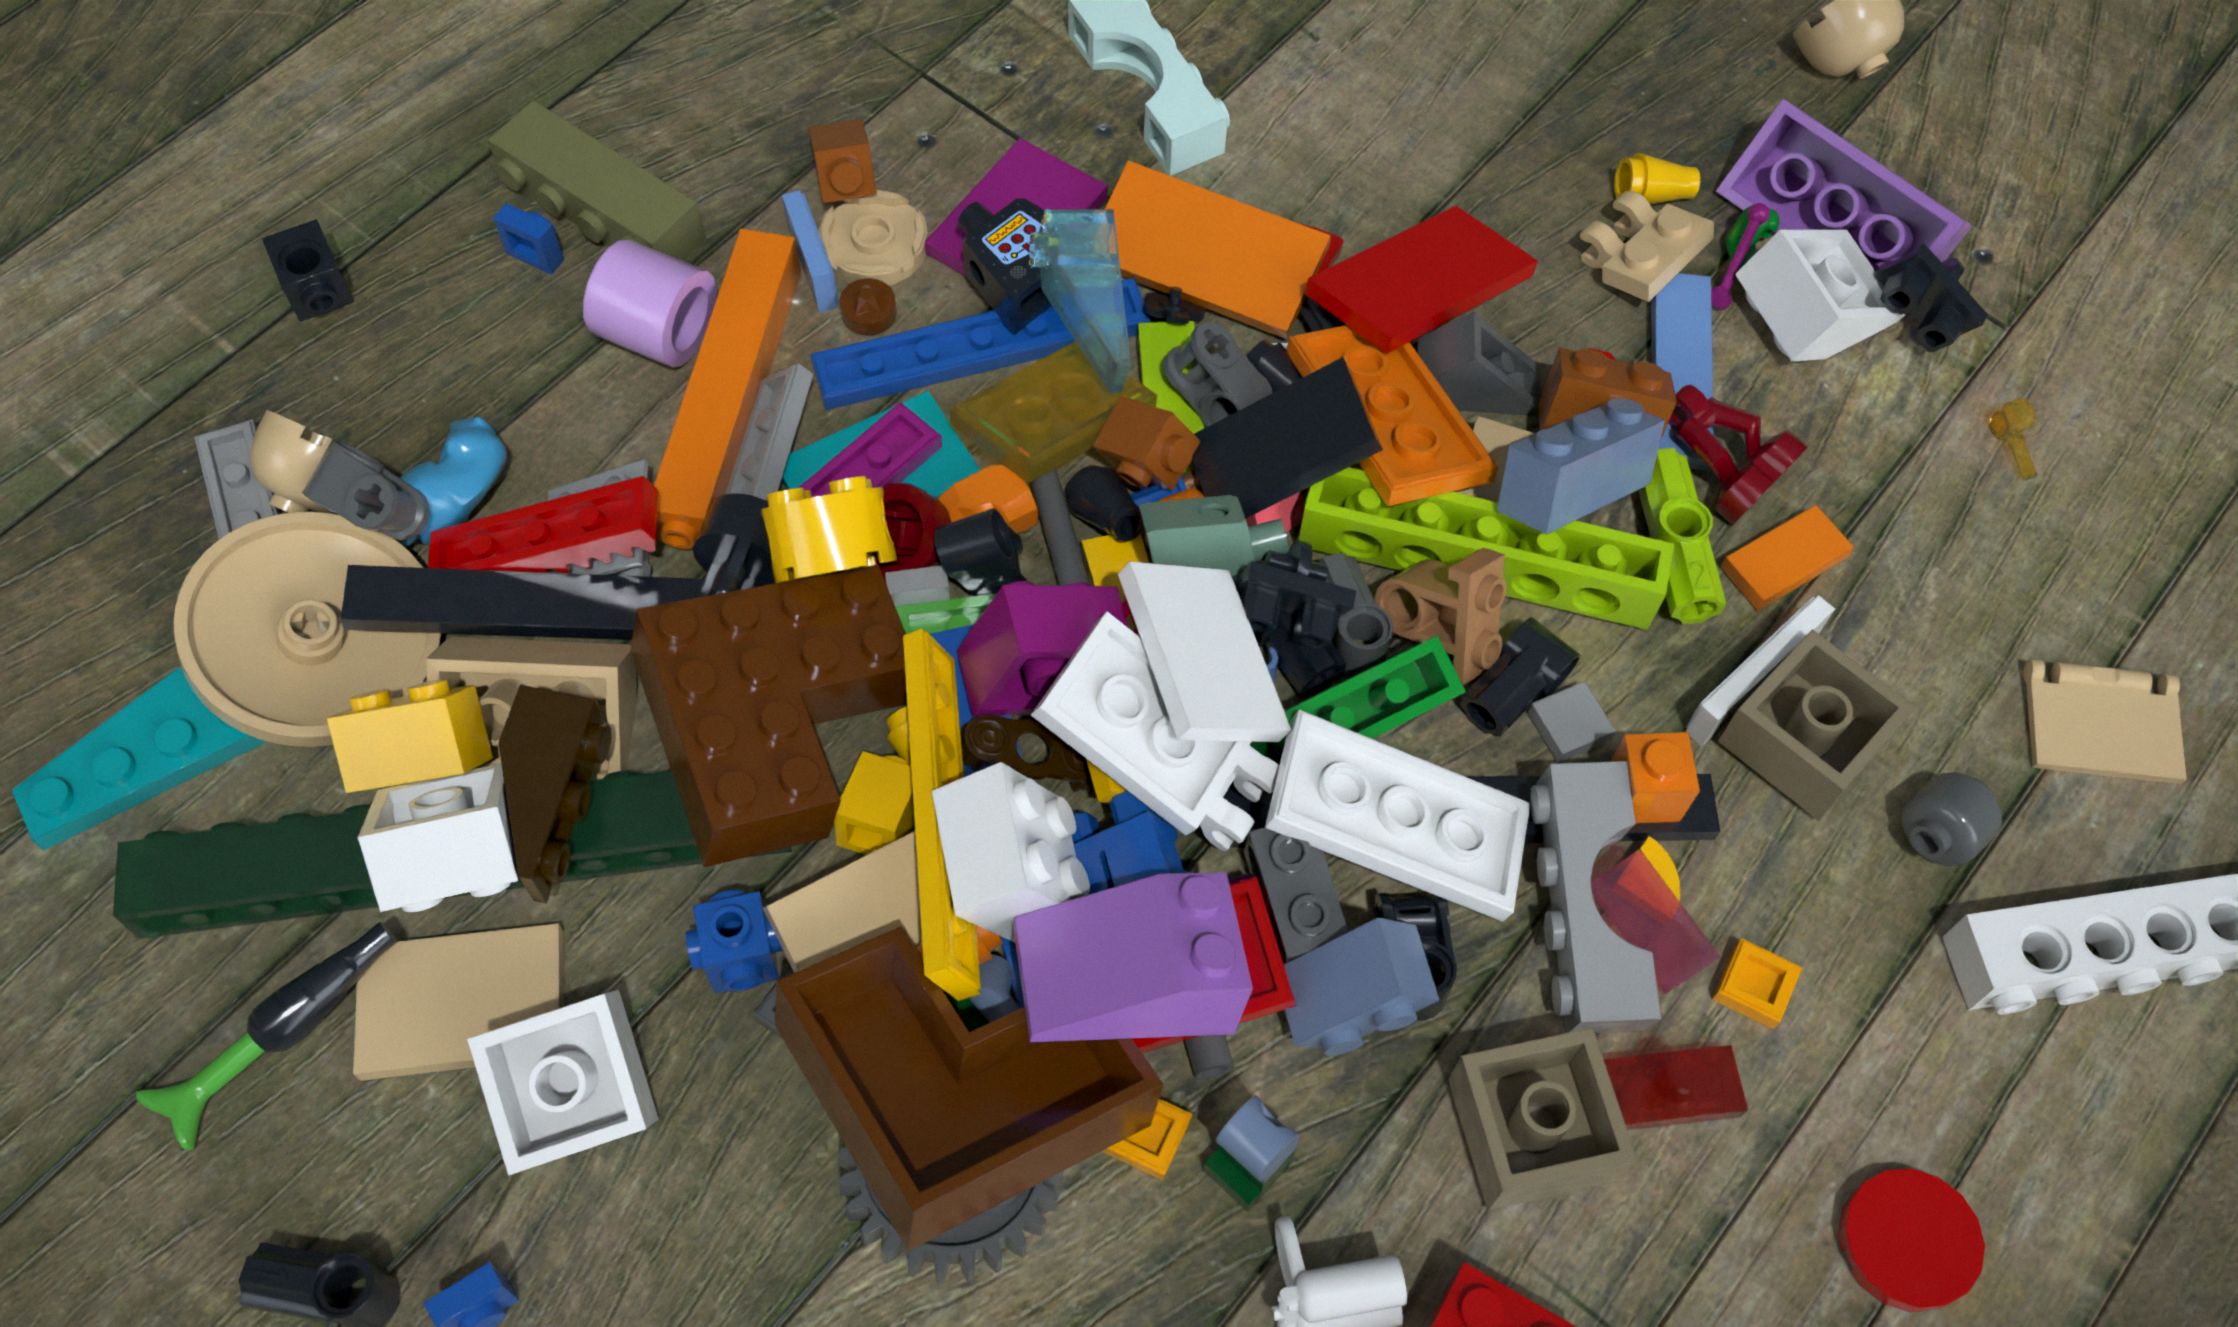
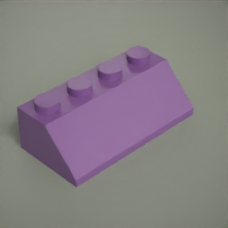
(1832, 185)

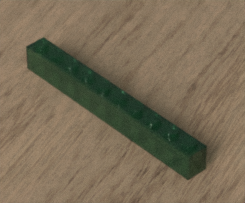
(317, 866)

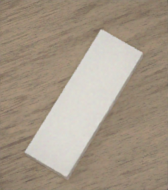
(1740, 685)

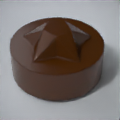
(868, 306)

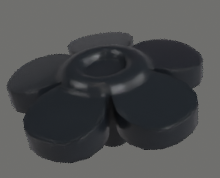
(1172, 307)

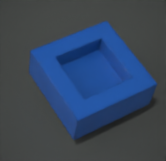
(529, 238)
(473, 1300)

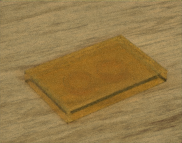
(1043, 413)

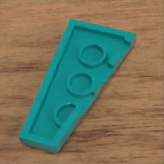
(128, 760)

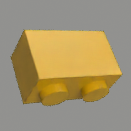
(409, 737)

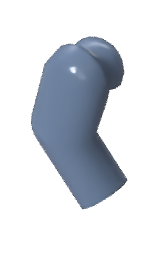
(995, 989)

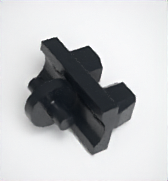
(1931, 295)
(1294, 586)

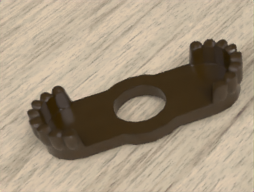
(995, 738)

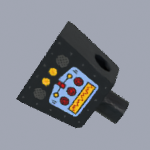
(1000, 260)

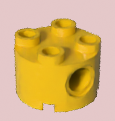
(827, 530)

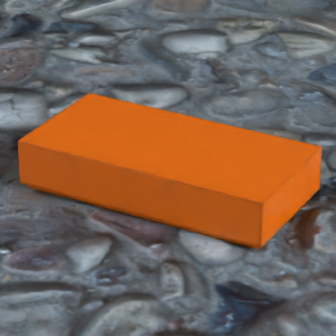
(1787, 557)

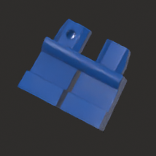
(1130, 850)

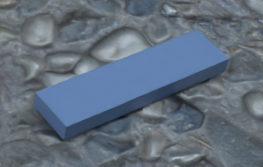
(1684, 344)

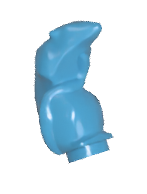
(463, 476)

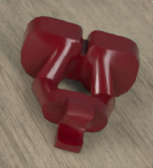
(1763, 465)

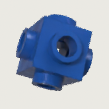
(733, 942)

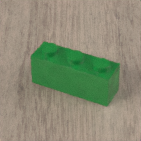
(1385, 694)

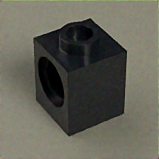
(307, 270)

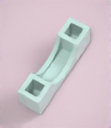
(1182, 117)

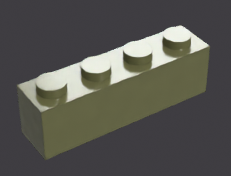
(593, 184)

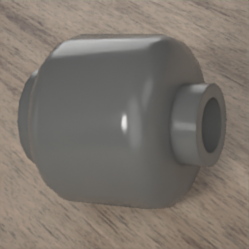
(1954, 816)

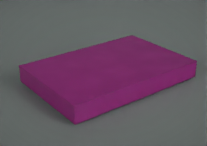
(1019, 174)

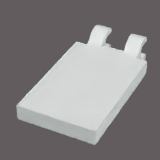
(1117, 719)

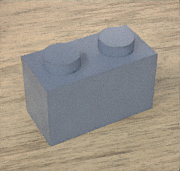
(1359, 986)

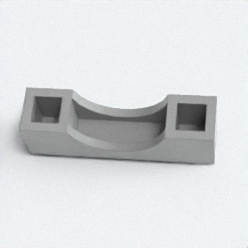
(1600, 975)

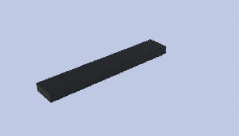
(503, 601)

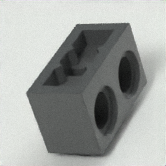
(1296, 891)

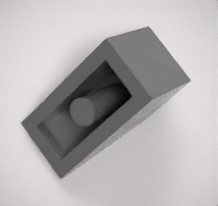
(1481, 368)

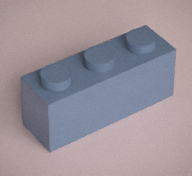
(1580, 465)

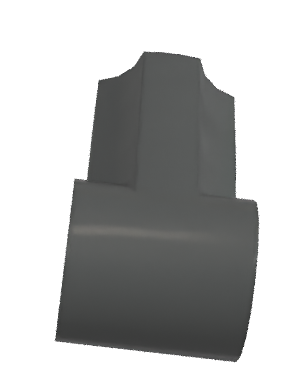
(1362, 622)

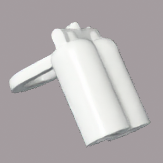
(1337, 1295)

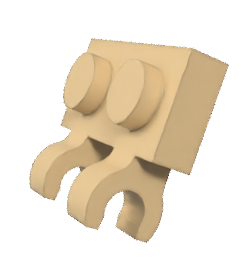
(1656, 252)

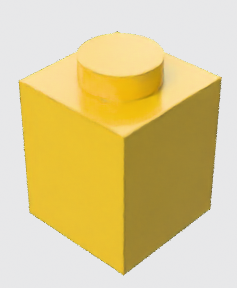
(875, 804)

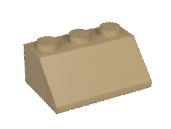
(572, 668)

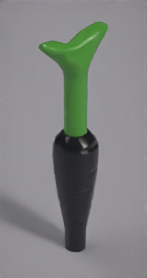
(271, 1027)

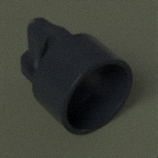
(734, 545)

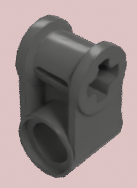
(1219, 380)
(366, 493)

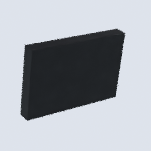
(1287, 440)

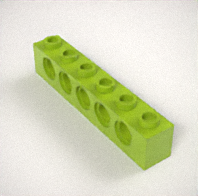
(1570, 569)

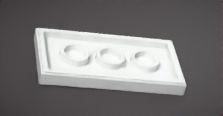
(1399, 816)

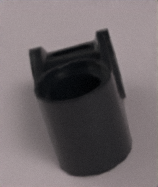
(980, 552)
(1433, 925)

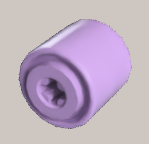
(649, 302)

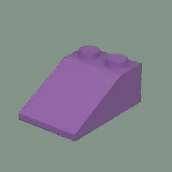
(1135, 962)

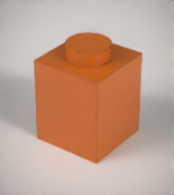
(1660, 775)

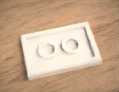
(1203, 653)

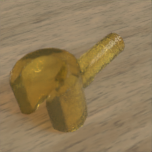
(2008, 425)

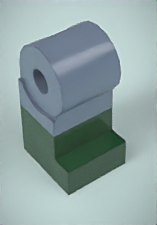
(1251, 1153)

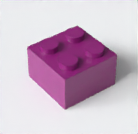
(1028, 641)

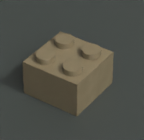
(1815, 724)
(1541, 1119)

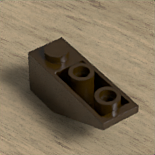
(547, 769)

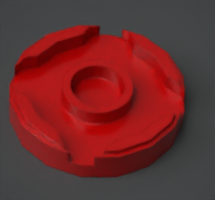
(1911, 1240)

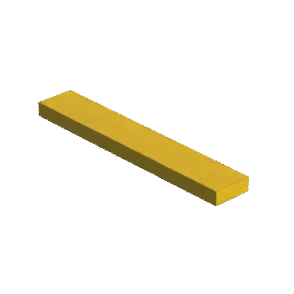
(937, 760)

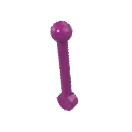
(1720, 295)

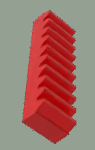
(554, 532)

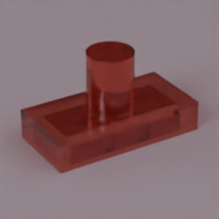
(1677, 1087)

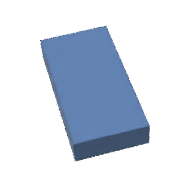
(811, 251)

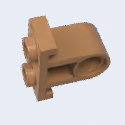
(1452, 602)

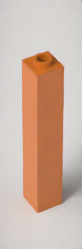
(725, 382)

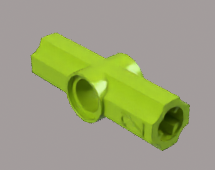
(1679, 518)

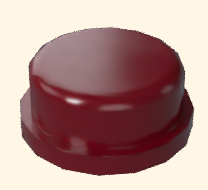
(911, 523)

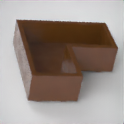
(738, 697)
(947, 1113)

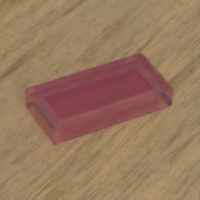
(1653, 920)

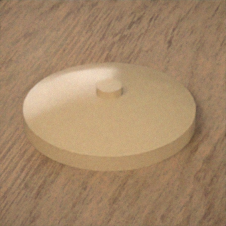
(267, 632)

